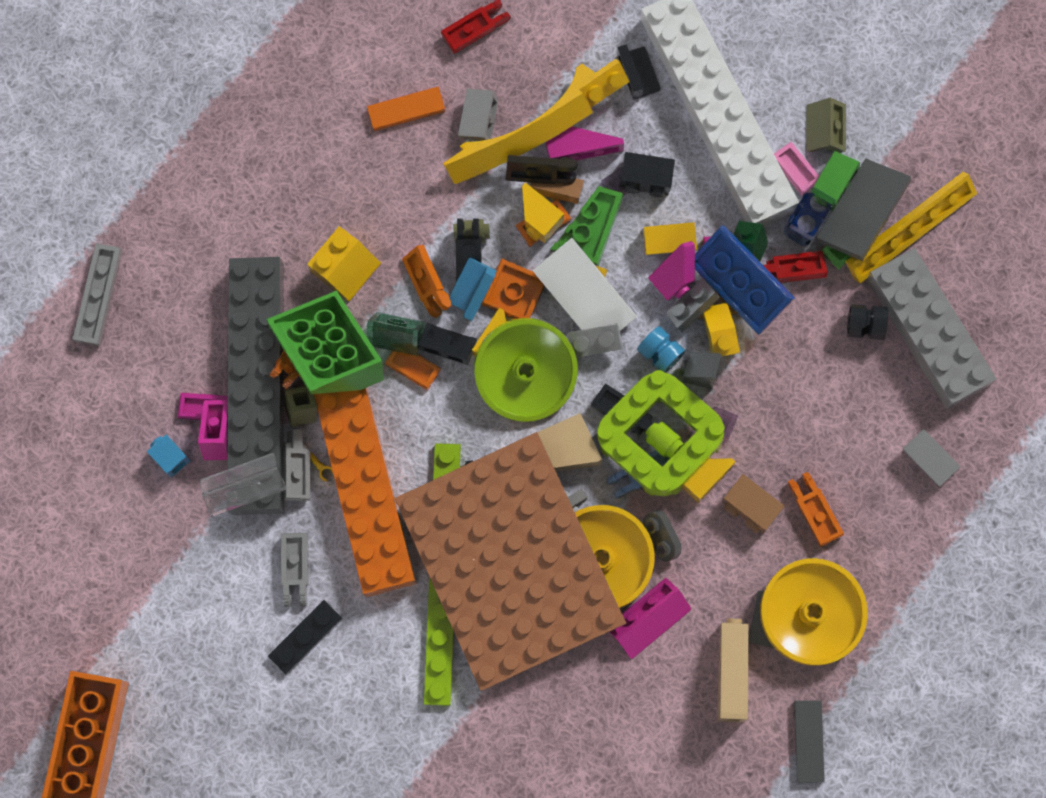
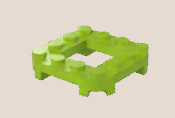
(634, 460)

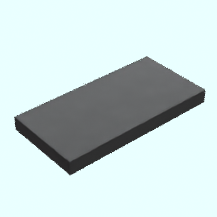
(863, 209)

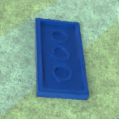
(741, 280)

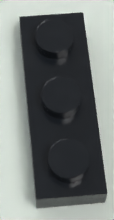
(305, 637)

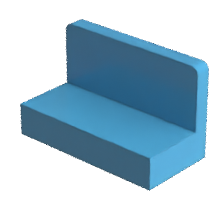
(472, 287)

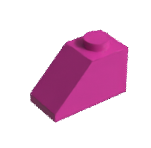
(676, 272)
(214, 430)

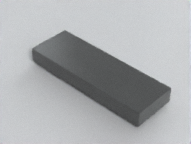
(809, 741)

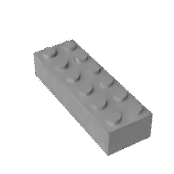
(931, 328)

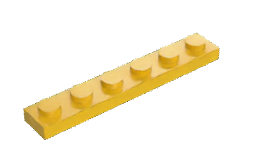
(913, 226)

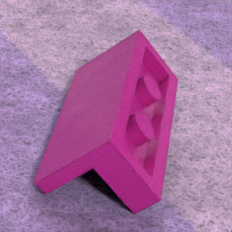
(650, 617)

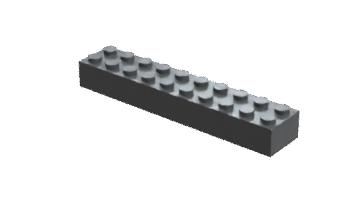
(253, 349)

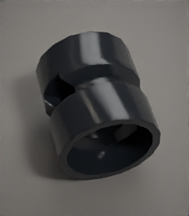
(867, 322)

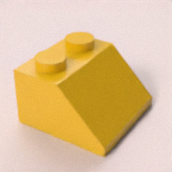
(343, 263)

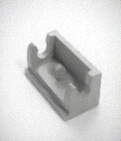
(478, 115)
(931, 457)

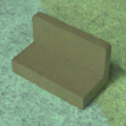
(826, 126)

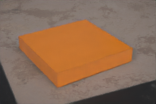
(514, 291)

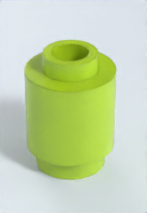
(663, 439)

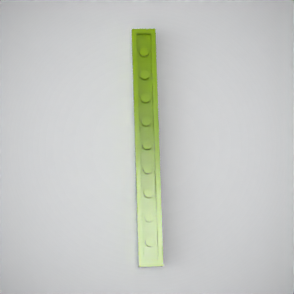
(439, 630)

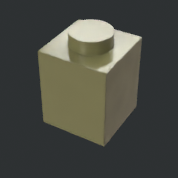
(300, 406)

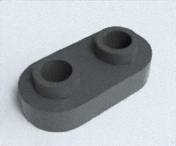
(662, 535)

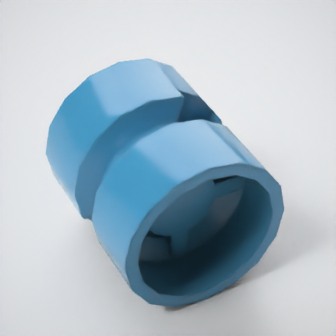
(661, 349)

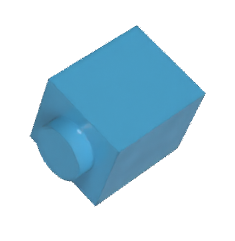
(168, 455)

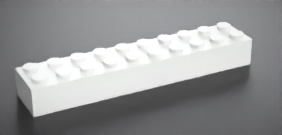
(719, 111)

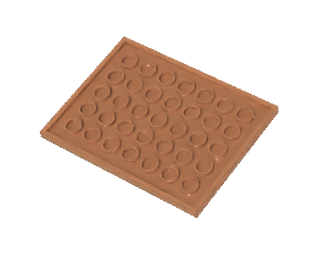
(509, 561)

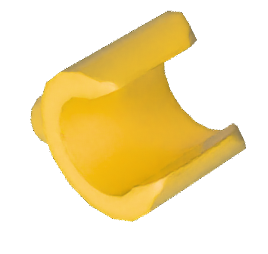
(320, 466)

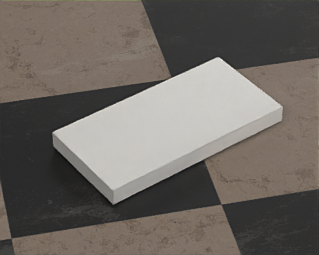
(583, 289)

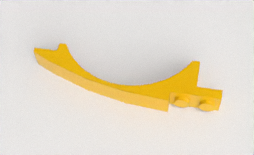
(583, 93)

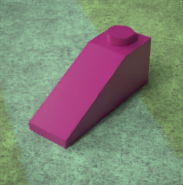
(582, 144)

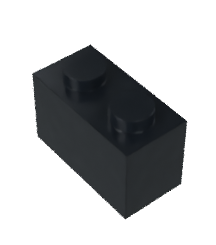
(646, 174)

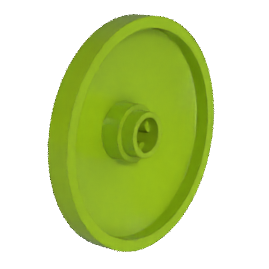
(525, 369)

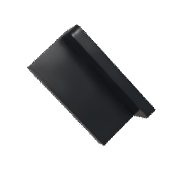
(638, 71)

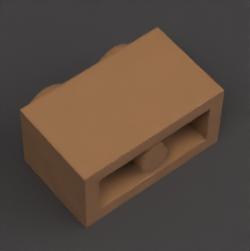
(752, 504)

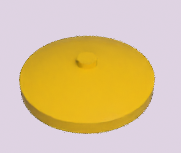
(620, 548)
(813, 612)

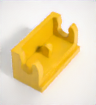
(668, 238)

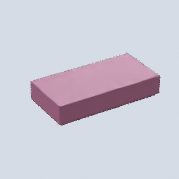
(796, 168)

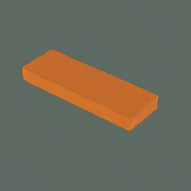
(406, 108)

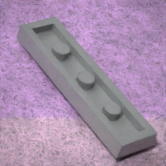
(97, 294)

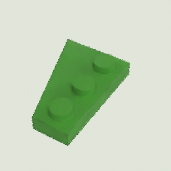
(593, 224)

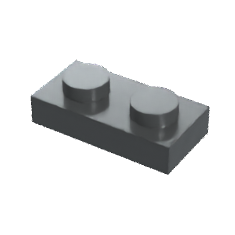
(692, 305)

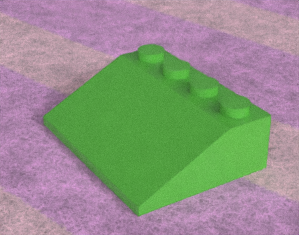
(327, 346)

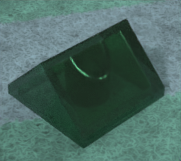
(395, 333)

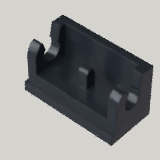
(447, 344)

